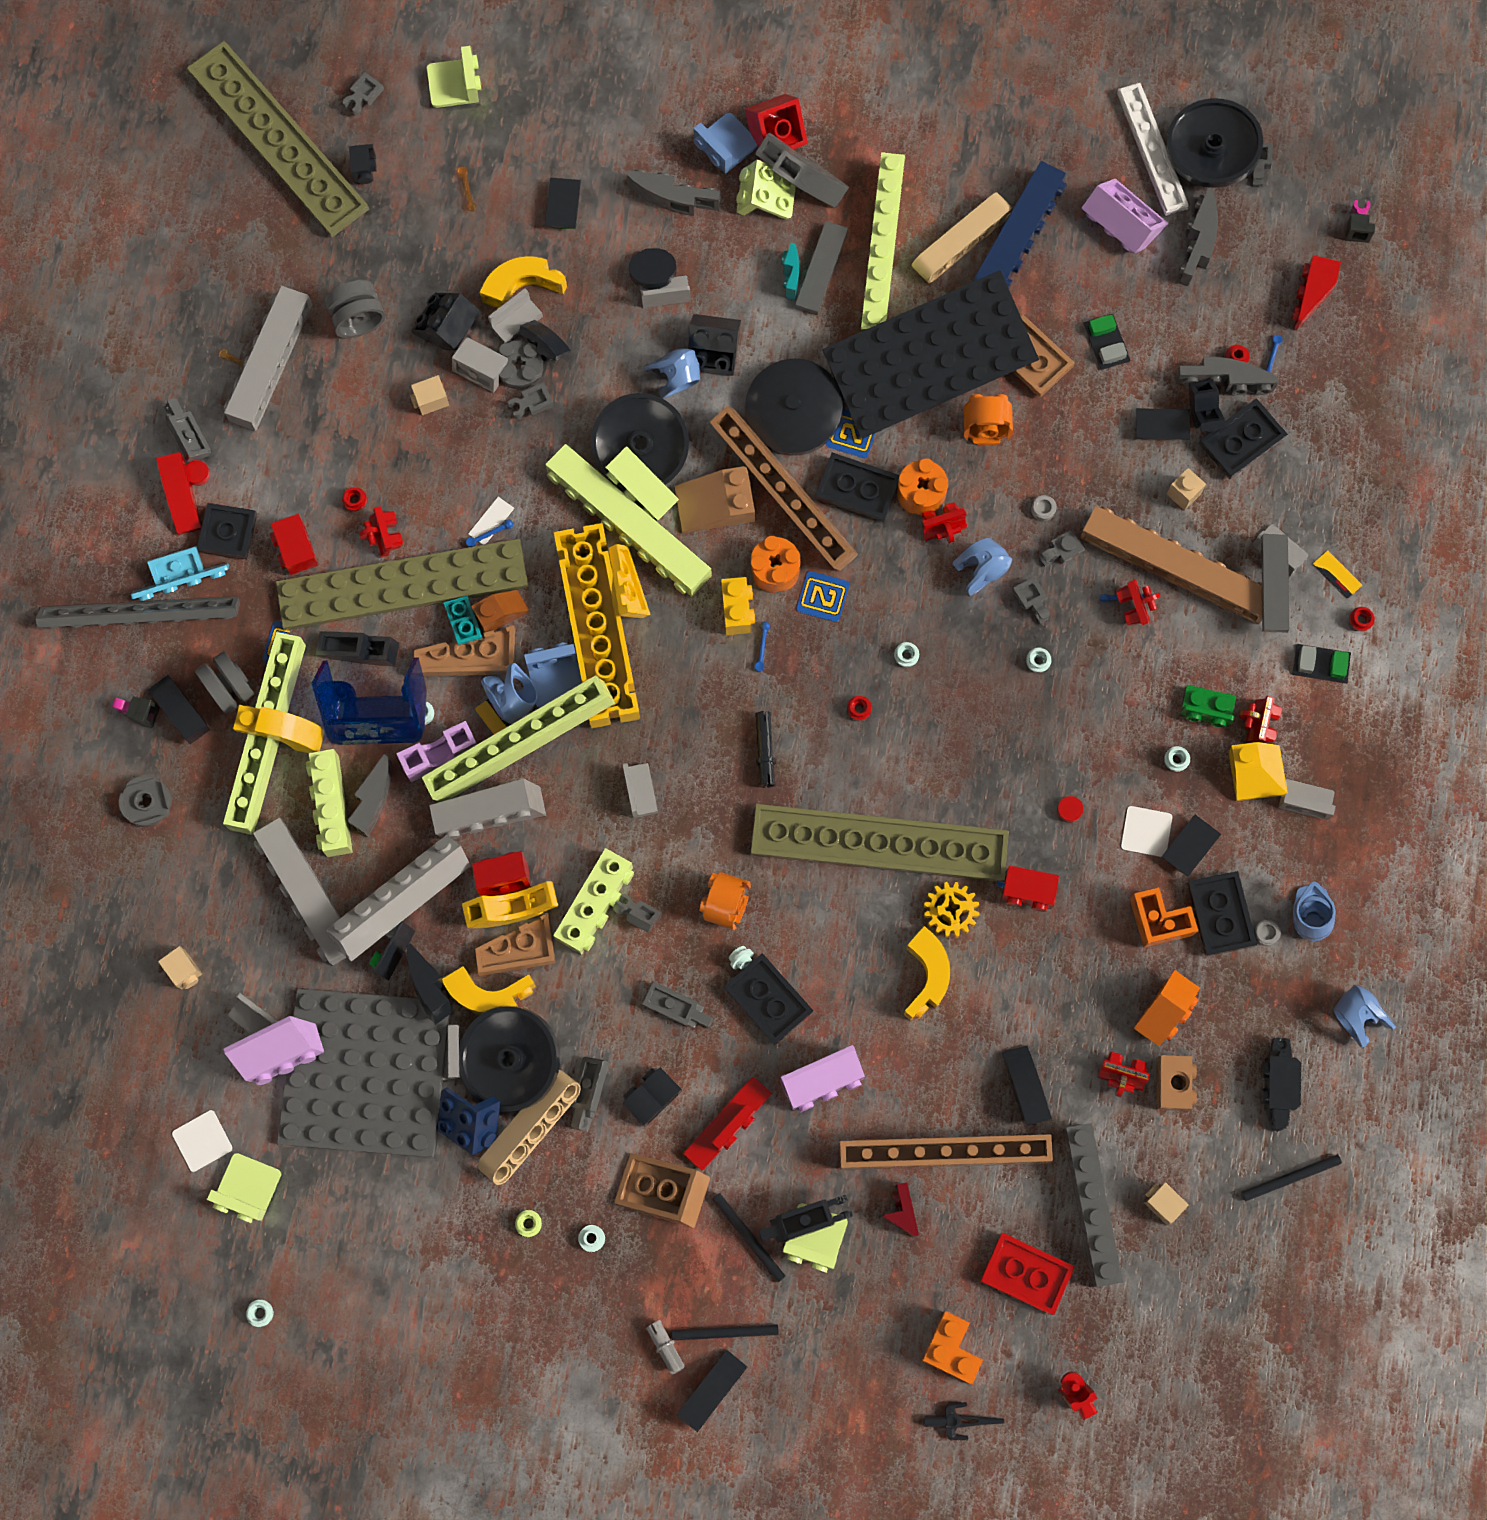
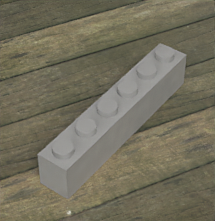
(267, 358)
(301, 885)
(398, 897)

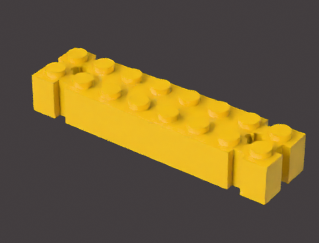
(596, 619)

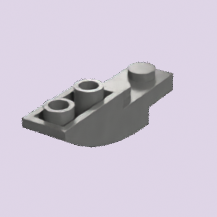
(801, 172)
(663, 192)
(1203, 236)
(1236, 375)

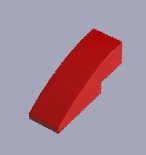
(179, 493)

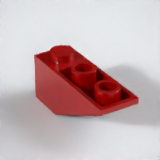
(1319, 282)

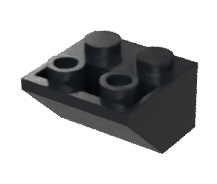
(445, 320)
(715, 343)

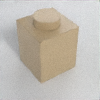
(429, 395)
(1186, 489)
(180, 968)
(1165, 1202)

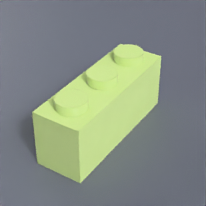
(640, 484)

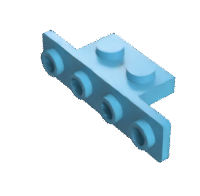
(177, 569)

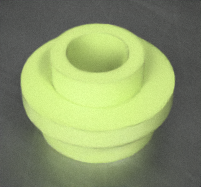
(519, 1223)

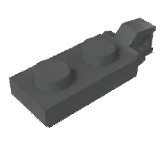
(186, 431)
(675, 1006)
(591, 1081)

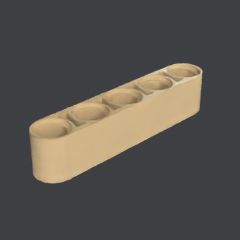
(962, 237)
(527, 1130)

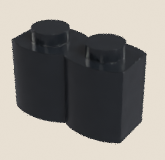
(652, 1096)

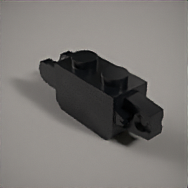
(1281, 1083)
(804, 1220)

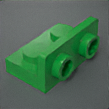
(1208, 706)

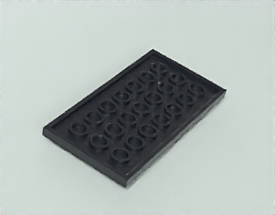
(930, 354)

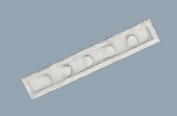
(1152, 149)

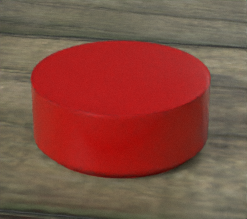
(198, 472)
(1070, 809)

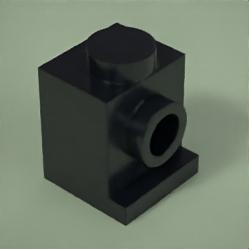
(363, 163)

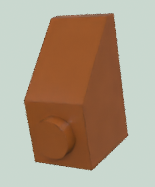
(499, 610)

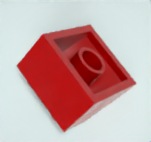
(779, 117)

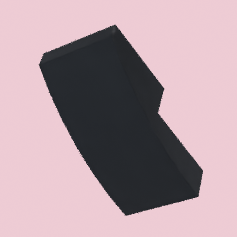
(548, 341)

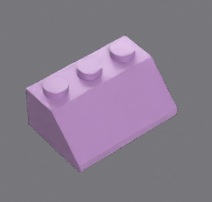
(1124, 215)
(275, 1050)
(823, 1079)

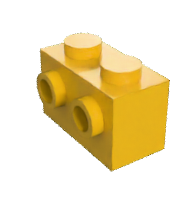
(736, 606)

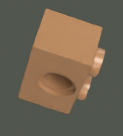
(1167, 1096)

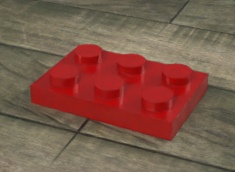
(1027, 1274)

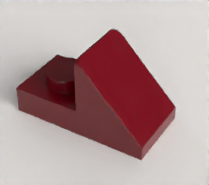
(905, 1218)

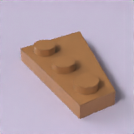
(521, 949)

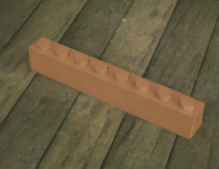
(784, 488)
(1174, 563)
(945, 1152)

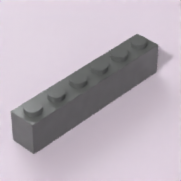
(1092, 1205)

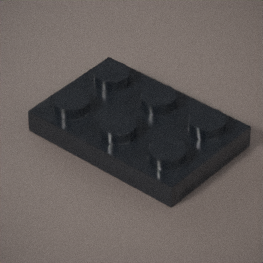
(1244, 438)
(857, 487)
(1221, 913)
(768, 999)

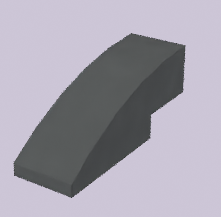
(372, 797)

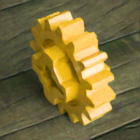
(940, 911)

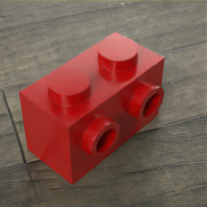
(294, 544)
(502, 875)
(1030, 888)

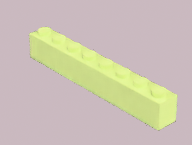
(883, 240)
(628, 520)
(518, 739)
(261, 751)

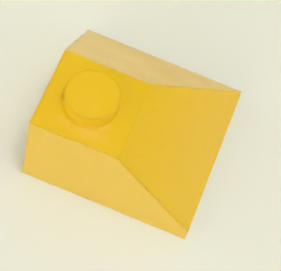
(1257, 771)

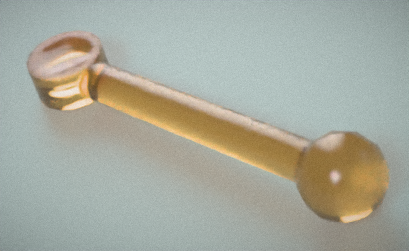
(463, 172)
(225, 354)

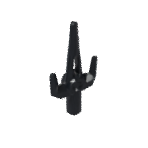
(953, 1421)

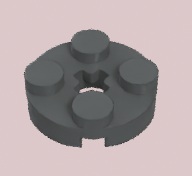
(529, 372)
(133, 794)

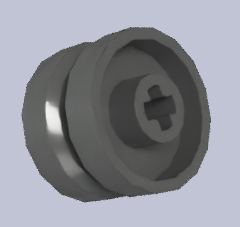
(354, 309)
(228, 680)

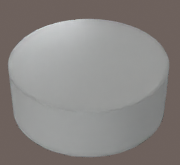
(1043, 508)
(1267, 932)

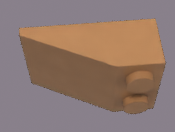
(715, 500)
(662, 1190)

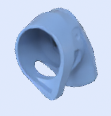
(680, 367)
(991, 561)
(508, 702)
(1313, 912)
(1357, 1007)

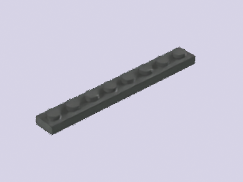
(132, 612)

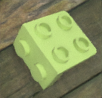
(454, 81)
(764, 190)
(246, 1188)
(818, 1247)

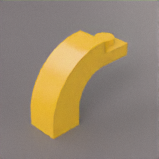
(519, 273)
(280, 726)
(509, 908)
(935, 961)
(478, 1000)

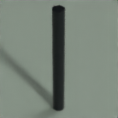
(1292, 1177)
(748, 1237)
(725, 1332)

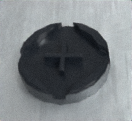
(652, 268)

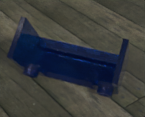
(371, 719)

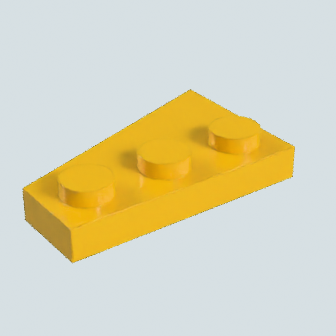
(627, 584)

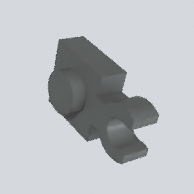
(364, 91)
(534, 399)
(639, 914)

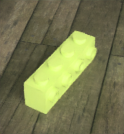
(330, 803)
(593, 902)

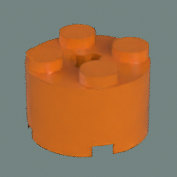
(988, 419)
(923, 474)
(773, 551)
(725, 900)

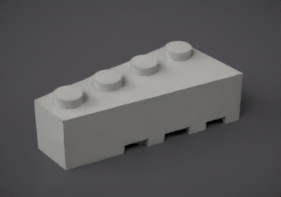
(488, 809)

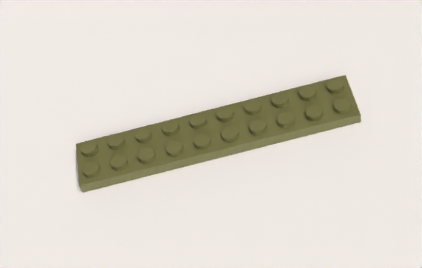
(278, 139)
(401, 584)
(880, 842)

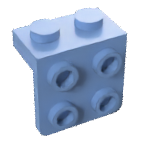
(725, 142)
(553, 671)

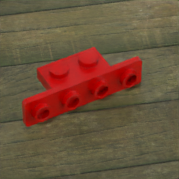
(727, 1123)

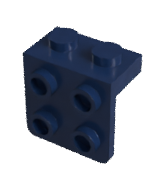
(468, 1124)

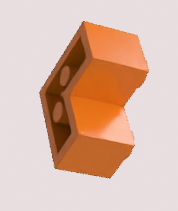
(1156, 924)
(1168, 1008)
(944, 1349)

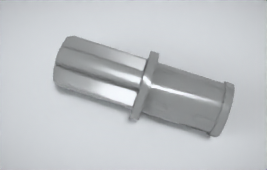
(665, 1347)

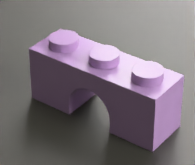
(423, 759)

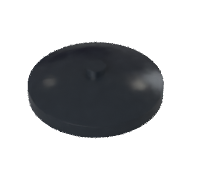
(1214, 142)
(794, 406)
(648, 428)
(509, 1057)

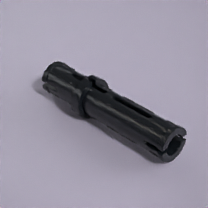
(765, 749)

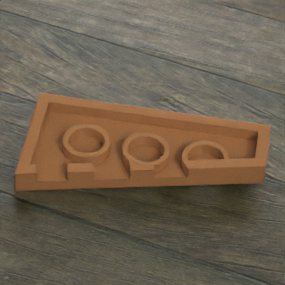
(480, 657)

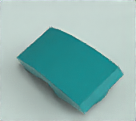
(791, 270)
(462, 620)

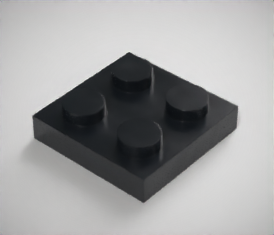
(227, 531)

